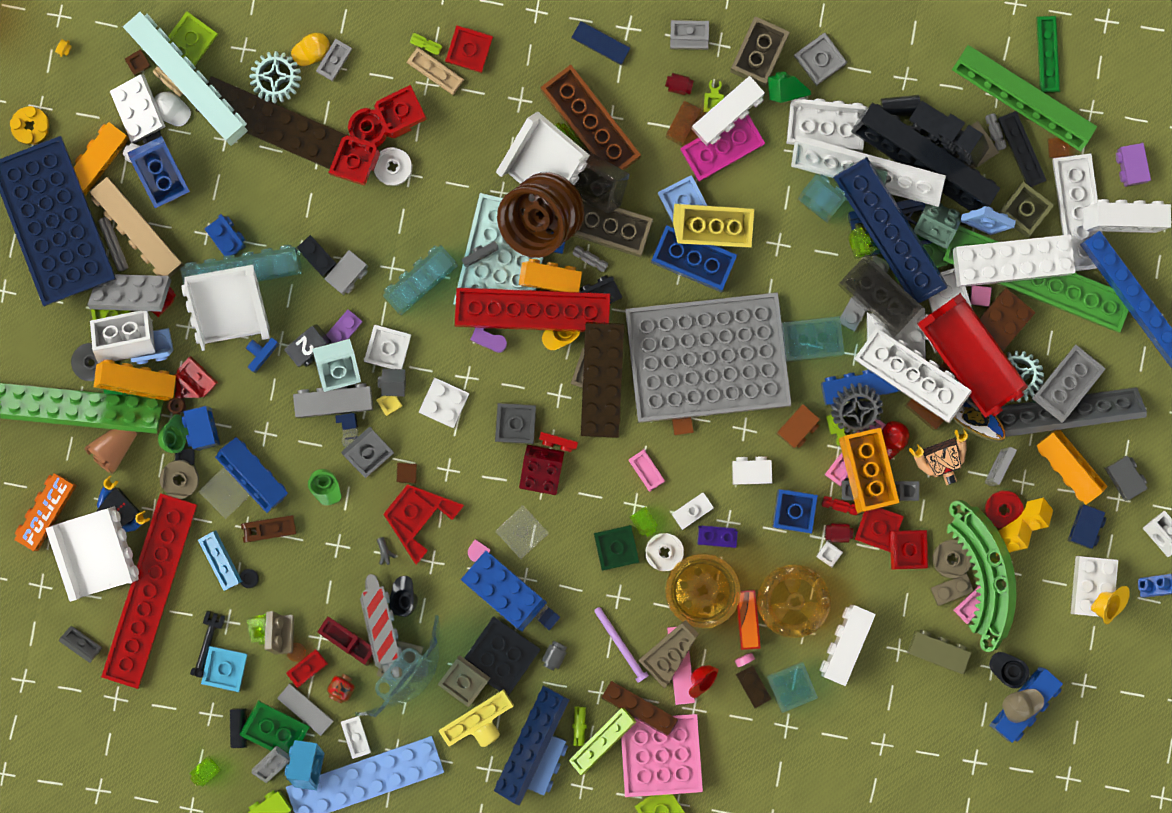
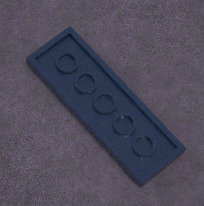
(531, 745)

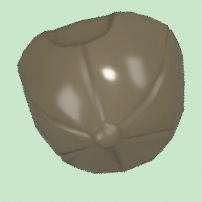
(1022, 705)

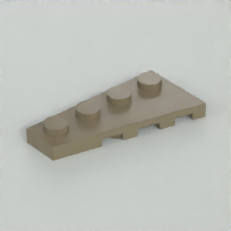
(669, 653)

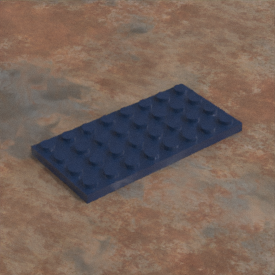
(53, 222)

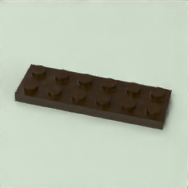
(602, 379)

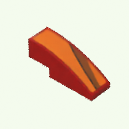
(748, 621)

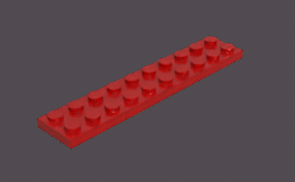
(150, 593)

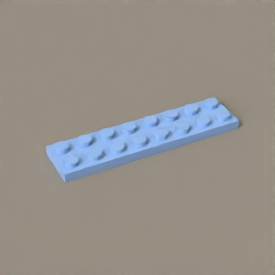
(369, 778)

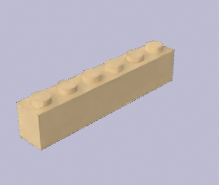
(136, 228)

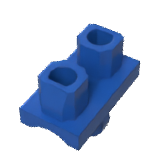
(1155, 585)

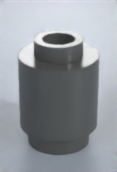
(554, 655)

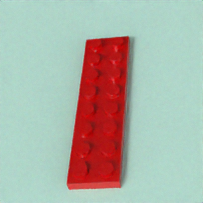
(529, 309)

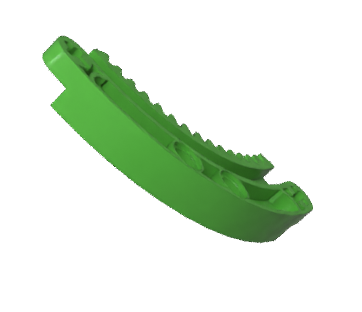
(996, 602)

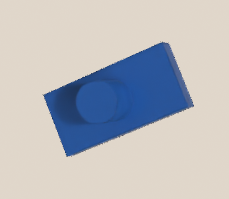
(261, 353)

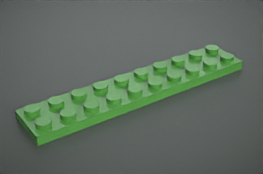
(1069, 293)
(80, 408)

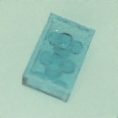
(822, 197)
(813, 339)

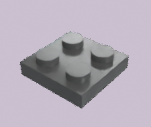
(515, 423)
(367, 452)

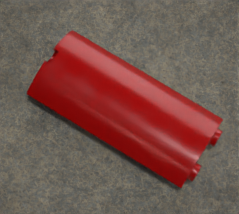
(973, 355)

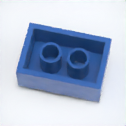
(158, 172)

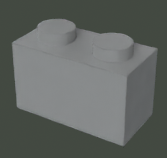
(346, 273)

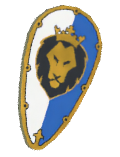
(974, 421)

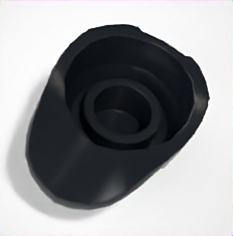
(402, 597)
(1009, 669)

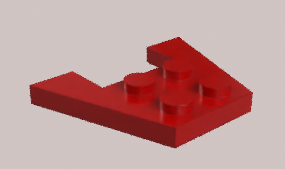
(412, 511)

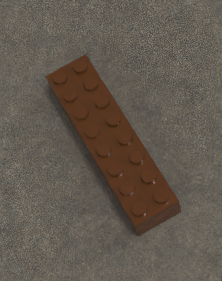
(1003, 321)

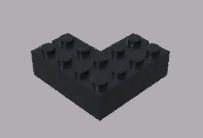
(944, 130)

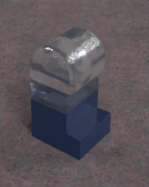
(349, 427)
(547, 617)

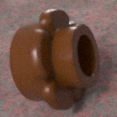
(171, 406)

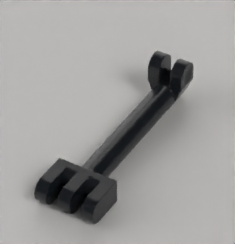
(212, 625)

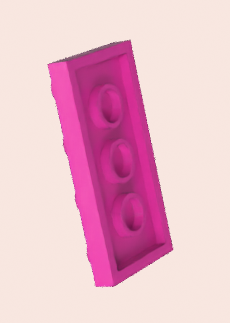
(729, 148)

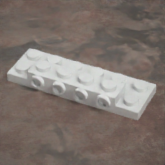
(913, 375)

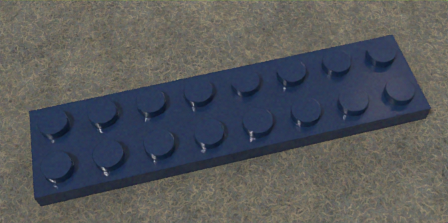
(890, 230)

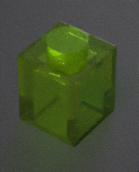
(644, 522)
(204, 772)

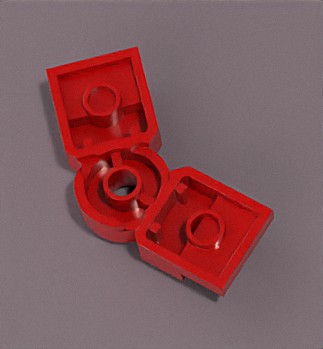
(390, 118)

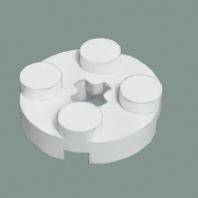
(402, 172)
(666, 541)

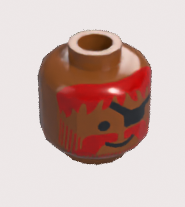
(341, 688)

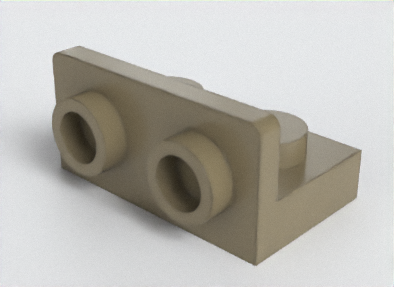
(279, 633)

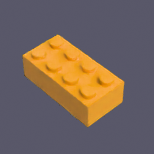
(868, 470)

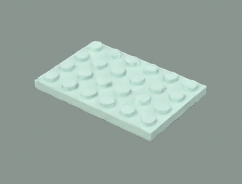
(500, 268)

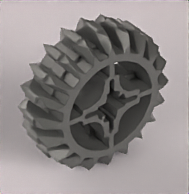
(841, 410)

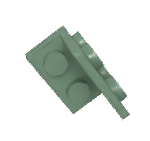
(938, 224)

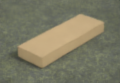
(435, 71)

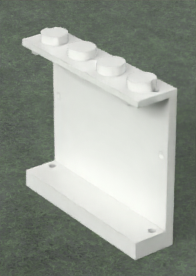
(92, 553)

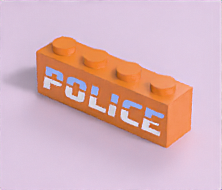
(45, 511)

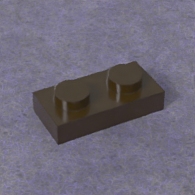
(753, 686)

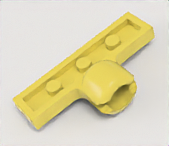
(478, 721)

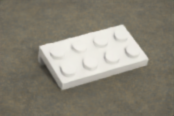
(825, 122)

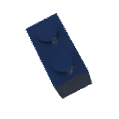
(1086, 527)

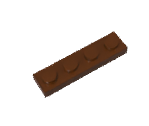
(639, 708)

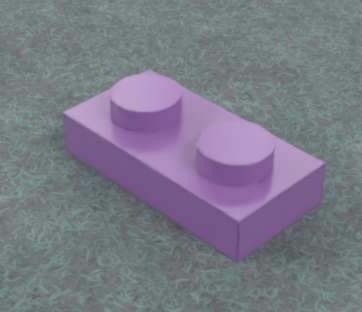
(344, 327)

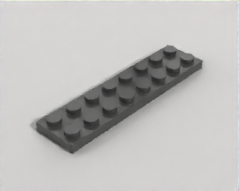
(1091, 410)

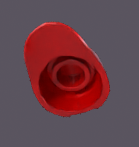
(895, 437)
(702, 680)

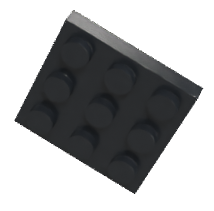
(502, 655)

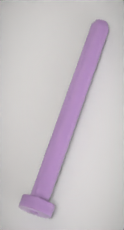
(620, 644)

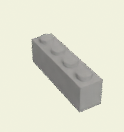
(333, 401)

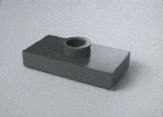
(479, 253)
(80, 644)

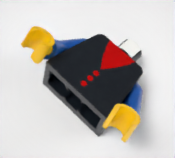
(130, 515)

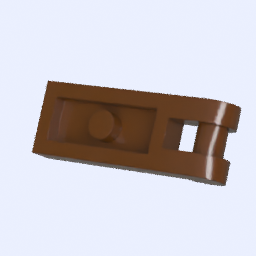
(269, 528)

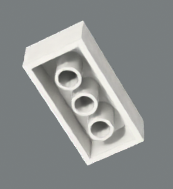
(1127, 216)
(847, 645)

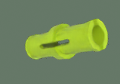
(579, 726)

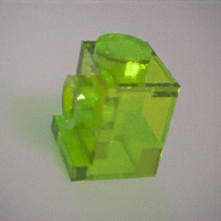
(860, 243)
(255, 626)

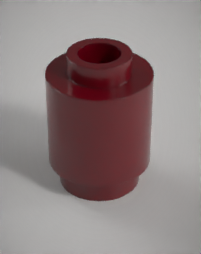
(679, 84)
(838, 532)

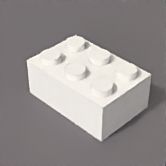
(122, 336)
(1090, 579)

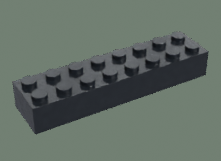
(910, 148)

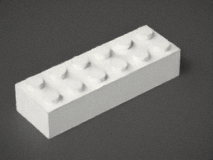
(1013, 260)

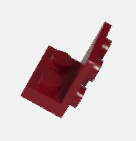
(541, 469)

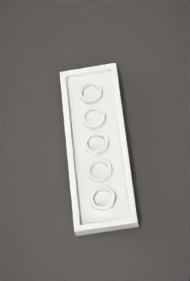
(1074, 192)

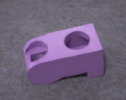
(493, 342)

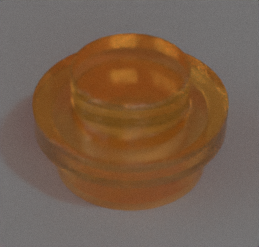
(298, 652)

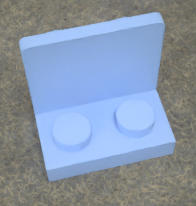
(163, 347)

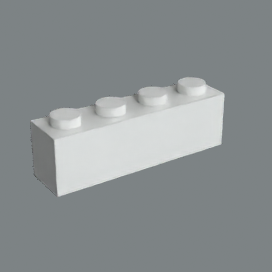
(728, 110)

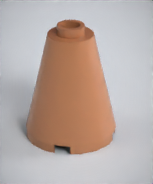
(111, 448)

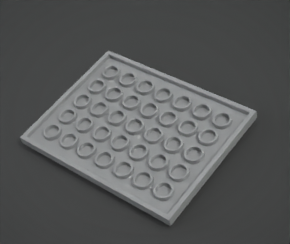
(708, 357)

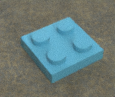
(224, 669)

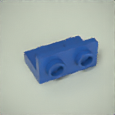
(224, 236)

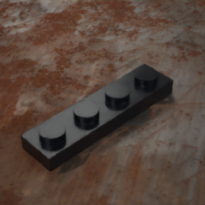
(1022, 149)

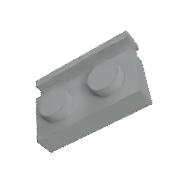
(689, 35)

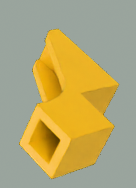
(1034, 517)

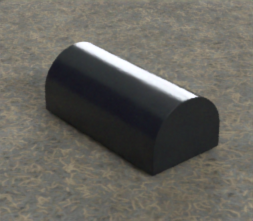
(901, 105)
(238, 718)

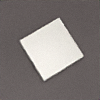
(829, 554)

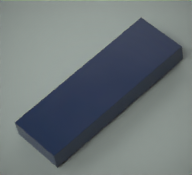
(600, 43)

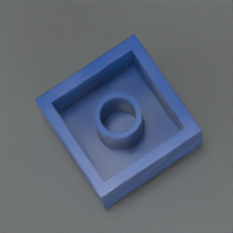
(200, 428)
(794, 511)

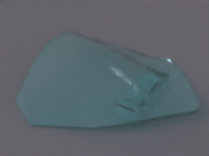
(414, 677)

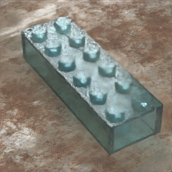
(267, 264)

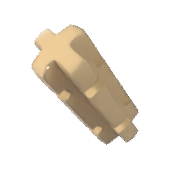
(165, 79)

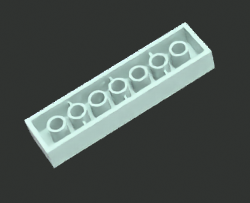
(188, 81)

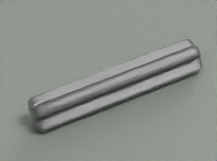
(113, 244)

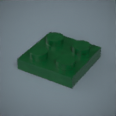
(616, 547)

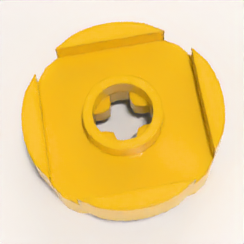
(29, 136)

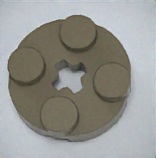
(171, 486)
(941, 563)

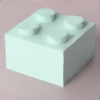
(336, 365)

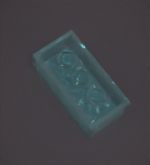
(420, 279)

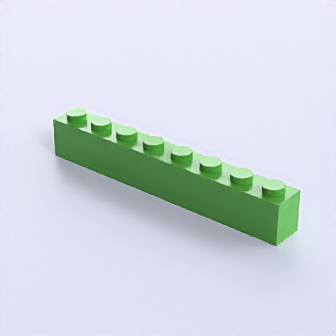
(1024, 98)

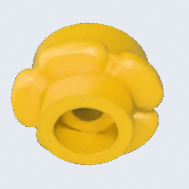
(63, 47)

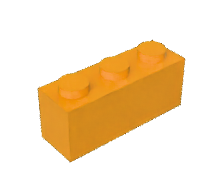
(549, 276)

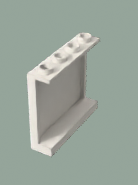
(543, 149)
(225, 305)

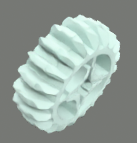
(267, 77)
(1025, 373)

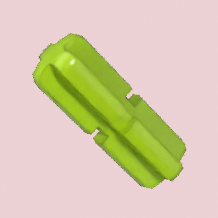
(429, 46)

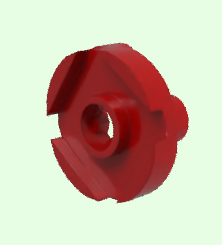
(997, 500)

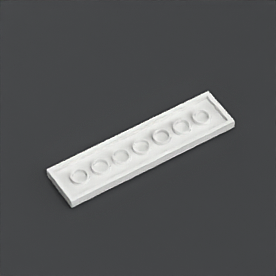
(901, 178)

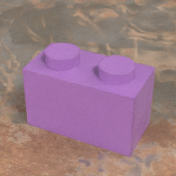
(1133, 165)

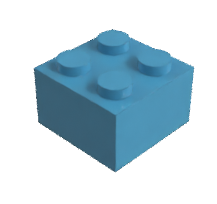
(304, 765)

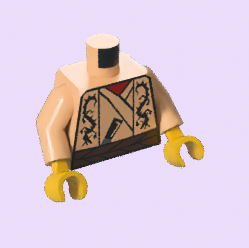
(942, 457)

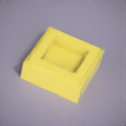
(389, 404)

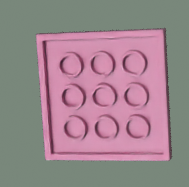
(662, 763)

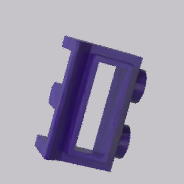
(717, 536)

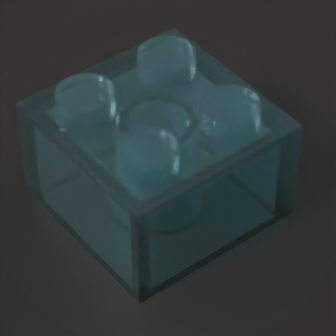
(791, 687)

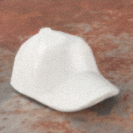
(172, 108)

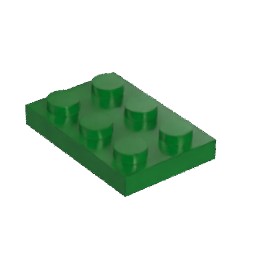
(273, 728)

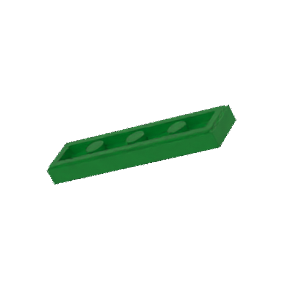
(1048, 54)

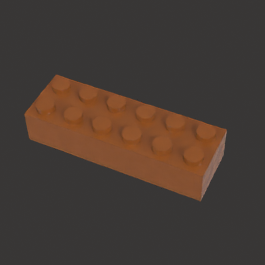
(589, 119)

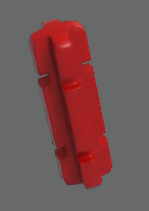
(839, 505)

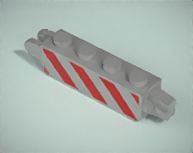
(379, 625)

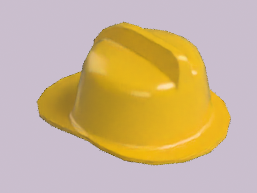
(1110, 604)

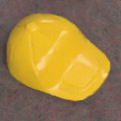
(310, 49)
(556, 339)

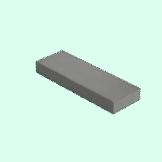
(305, 709)

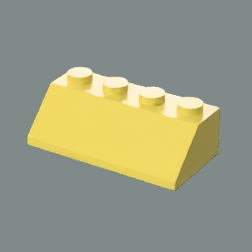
(713, 225)

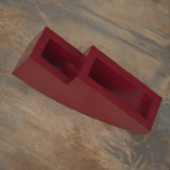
(346, 640)

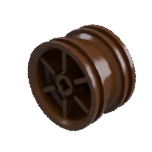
(548, 204)

